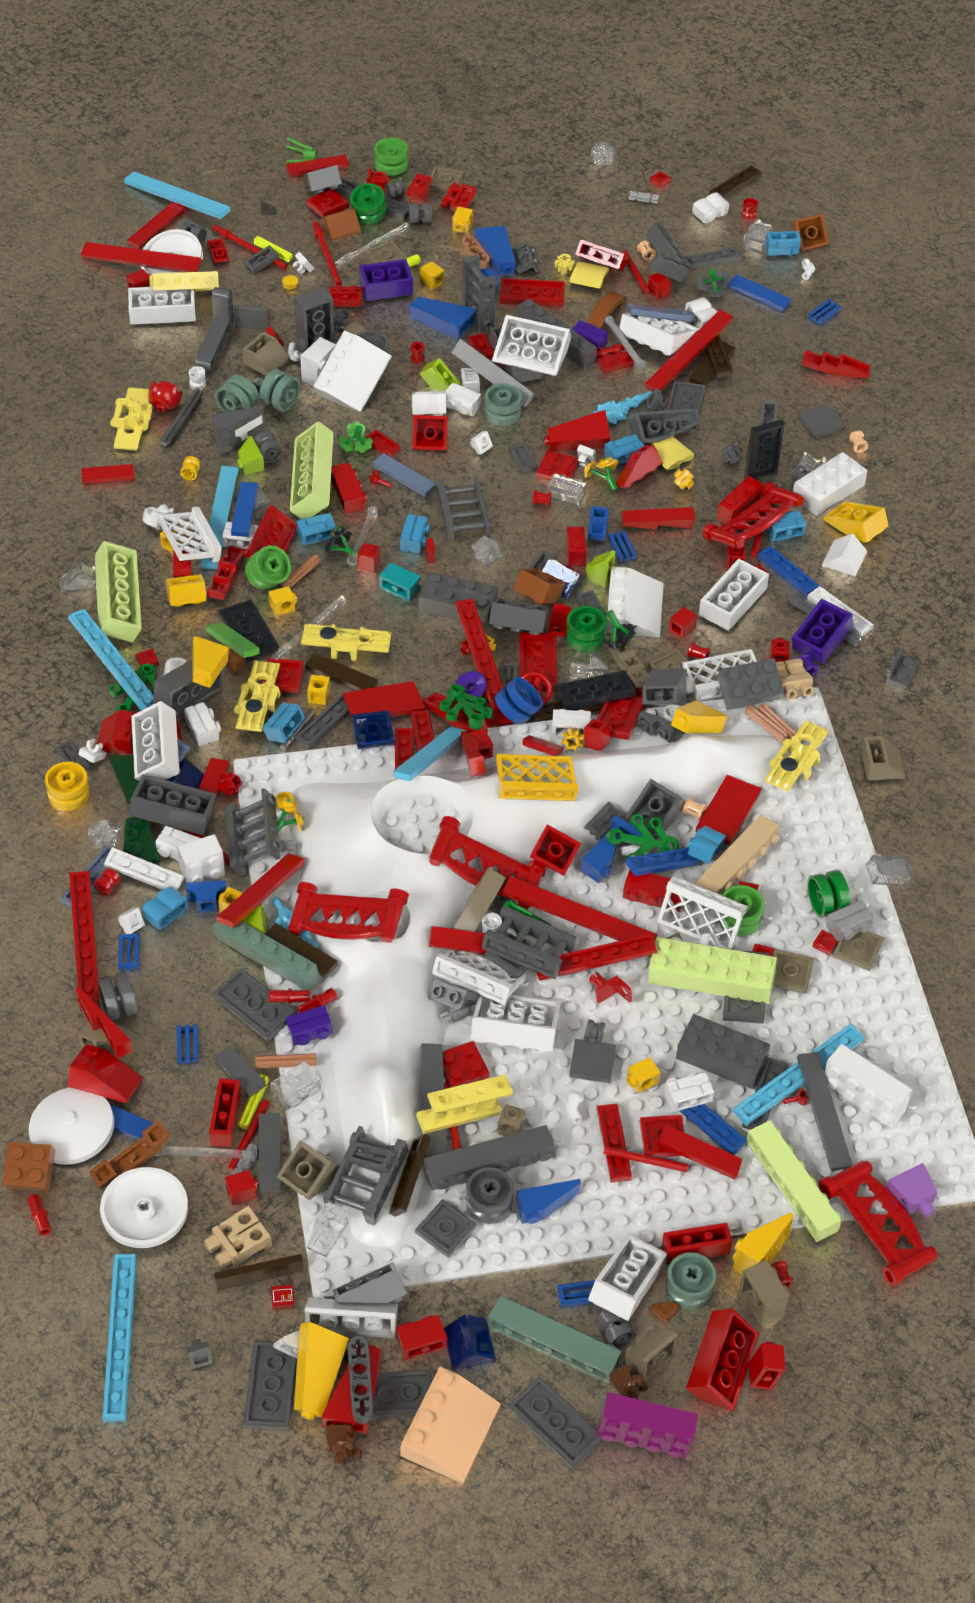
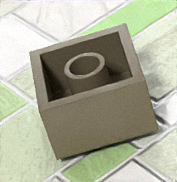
(764, 1292)

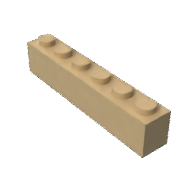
(740, 856)

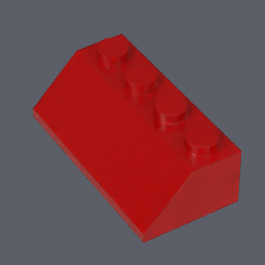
(722, 1359)

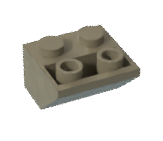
(264, 354)
(881, 759)

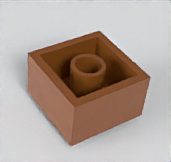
(539, 586)
(28, 1167)

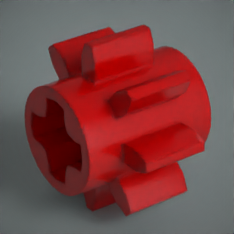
(229, 783)

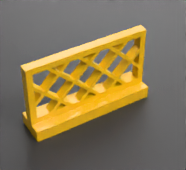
(537, 789)

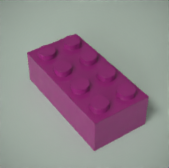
(647, 1425)

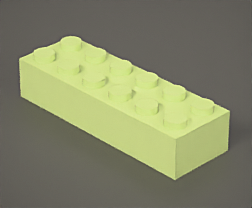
(311, 471)
(117, 591)
(712, 970)

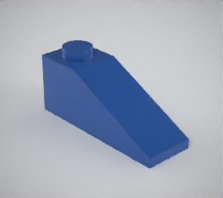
(599, 860)
(541, 1201)

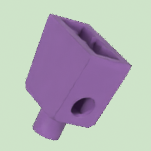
(914, 1190)

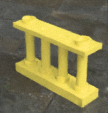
(188, 280)
(464, 1104)

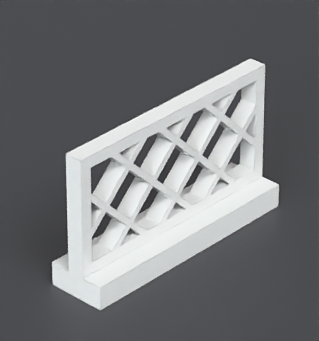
(202, 532)
(711, 688)
(701, 897)
(481, 982)

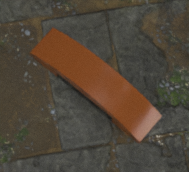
(605, 308)
(133, 1157)

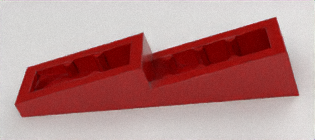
(651, 518)
(433, 703)
(473, 757)
(98, 1019)

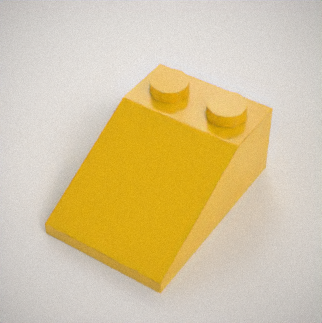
(859, 519)
(762, 1243)

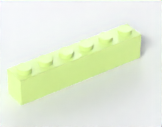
(794, 1181)

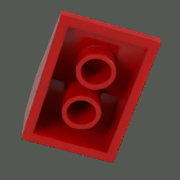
(102, 1074)

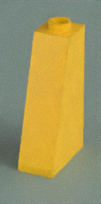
(317, 1367)

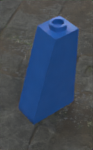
(497, 246)
(443, 316)

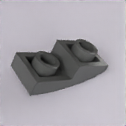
(654, 724)

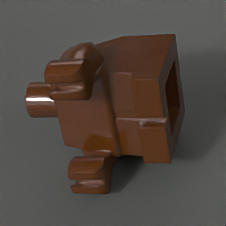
(626, 1384)
(341, 1443)

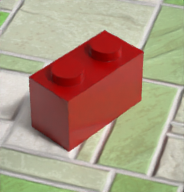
(576, 546)
(421, 1337)
(767, 1366)

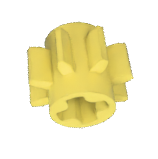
(564, 263)

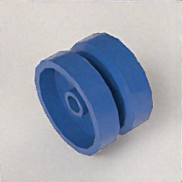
(519, 700)

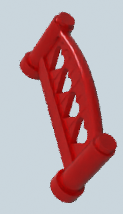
(770, 495)
(451, 840)
(310, 902)
(900, 1261)

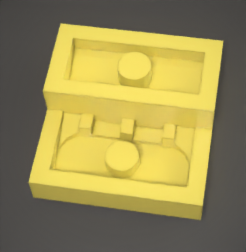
(589, 274)
(673, 453)

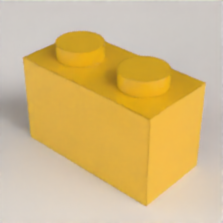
(186, 590)

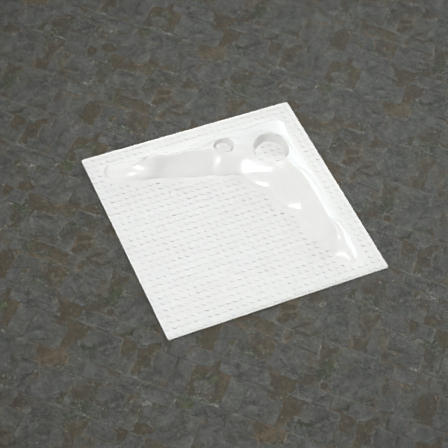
(377, 835)

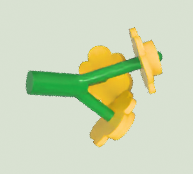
(605, 464)
(288, 806)

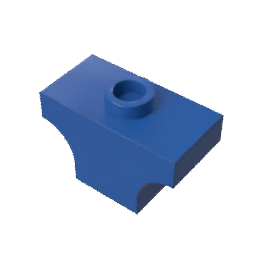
(598, 523)
(205, 894)

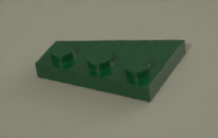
(124, 772)
(139, 840)

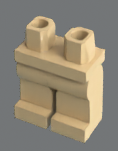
(794, 679)
(238, 1238)

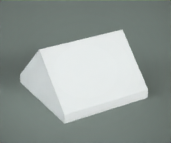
(845, 555)

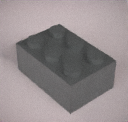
(519, 616)
(750, 684)

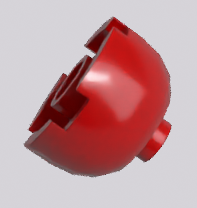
(164, 396)

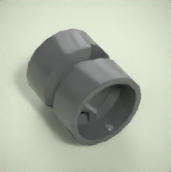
(414, 213)
(196, 230)
(268, 446)
(616, 1329)

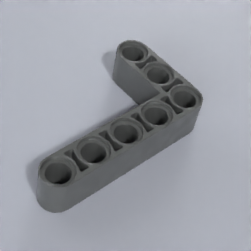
(669, 259)
(218, 331)

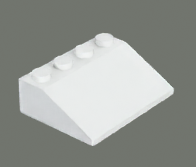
(656, 332)
(532, 345)
(351, 372)
(635, 601)
(519, 1023)

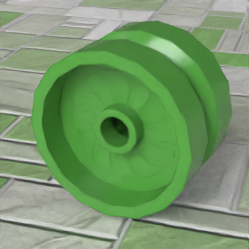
(391, 156)
(268, 568)
(752, 918)

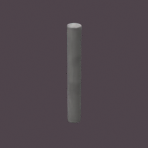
(310, 713)

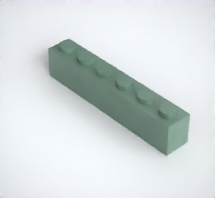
(269, 954)
(554, 1338)

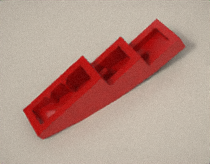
(841, 366)
(226, 573)

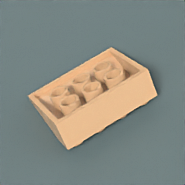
(449, 1426)

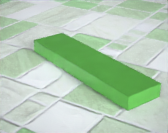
(232, 639)

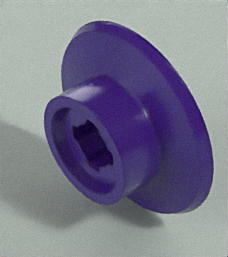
(473, 679)

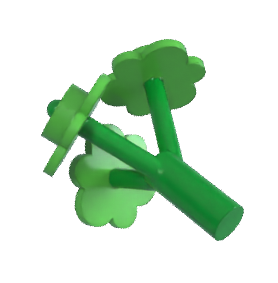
(356, 431)

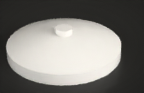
(173, 242)
(73, 1123)
(144, 1207)

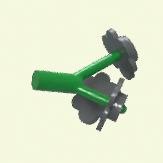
(718, 279)

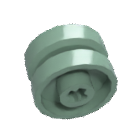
(279, 390)
(236, 394)
(503, 404)
(690, 1281)

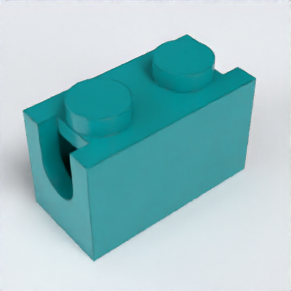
(399, 582)

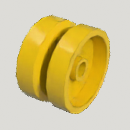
(67, 786)

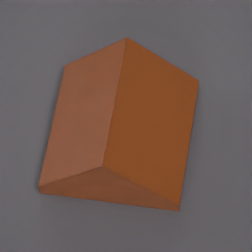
(341, 224)
(811, 231)

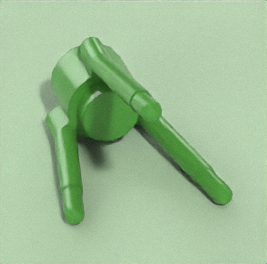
(308, 153)

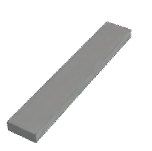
(489, 369)

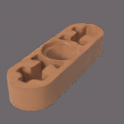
(475, 246)

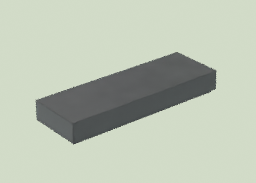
(240, 1070)

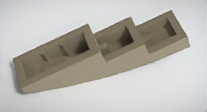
(627, 660)
(479, 901)

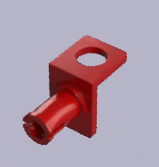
(559, 619)
(608, 988)

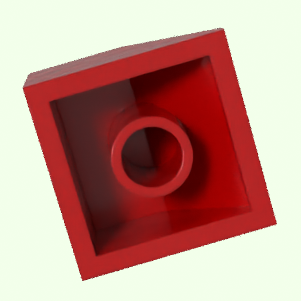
(430, 432)
(117, 733)
(555, 850)

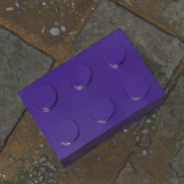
(386, 279)
(822, 631)

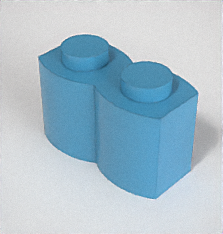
(706, 844)
(164, 908)

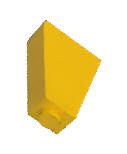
(207, 660)
(698, 718)

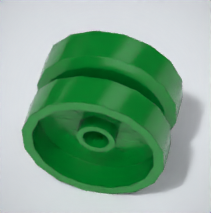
(368, 203)
(586, 628)
(828, 892)

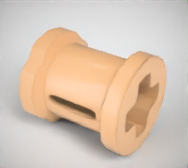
(646, 250)
(858, 441)
(694, 808)

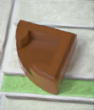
(664, 1310)

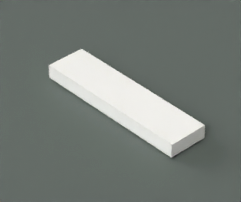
(860, 625)
(143, 870)

